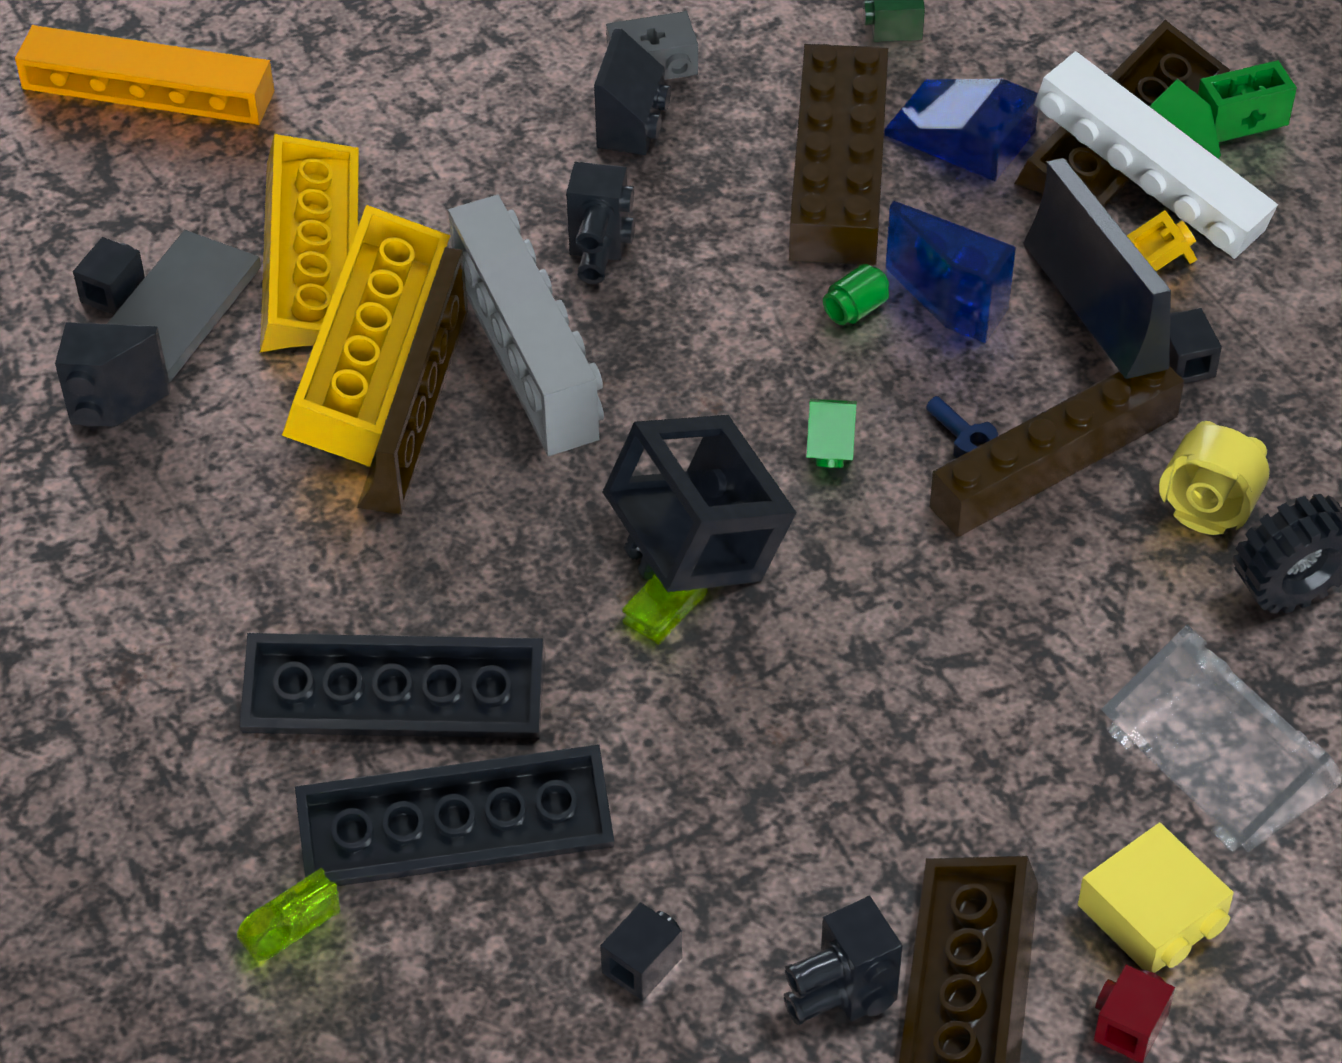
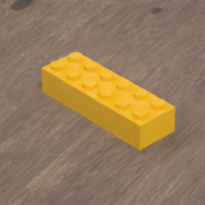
(366, 336)

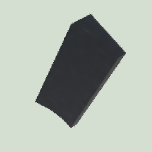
(1101, 274)
(393, 685)
(455, 816)

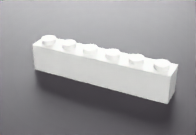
(1155, 154)

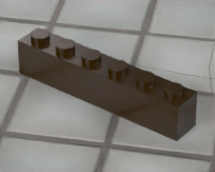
(1052, 447)

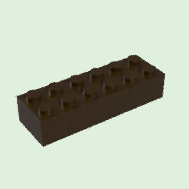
(839, 155)

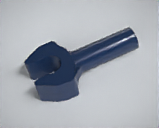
(966, 434)

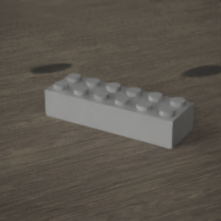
(527, 326)

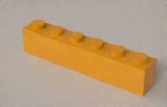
(145, 74)

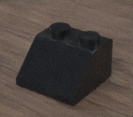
(629, 96)
(110, 372)

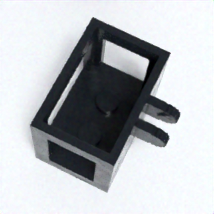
(701, 523)

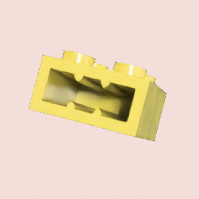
(1156, 899)

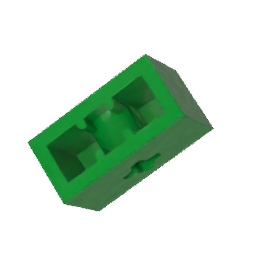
(1249, 99)

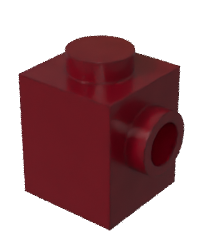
(1132, 1012)

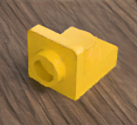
(1163, 241)

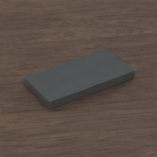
(188, 294)

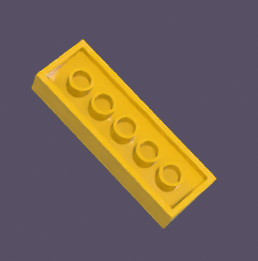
(306, 235)

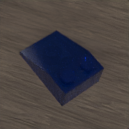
(968, 122)
(951, 270)

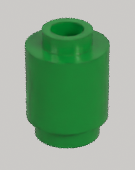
(856, 294)

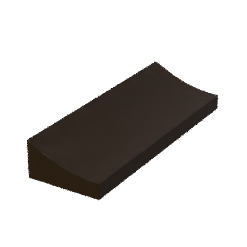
(1146, 74)
(418, 389)
(971, 961)

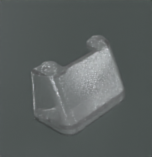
(1220, 743)

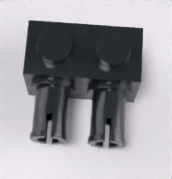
(598, 217)
(853, 969)

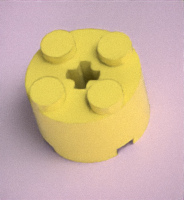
(1215, 478)

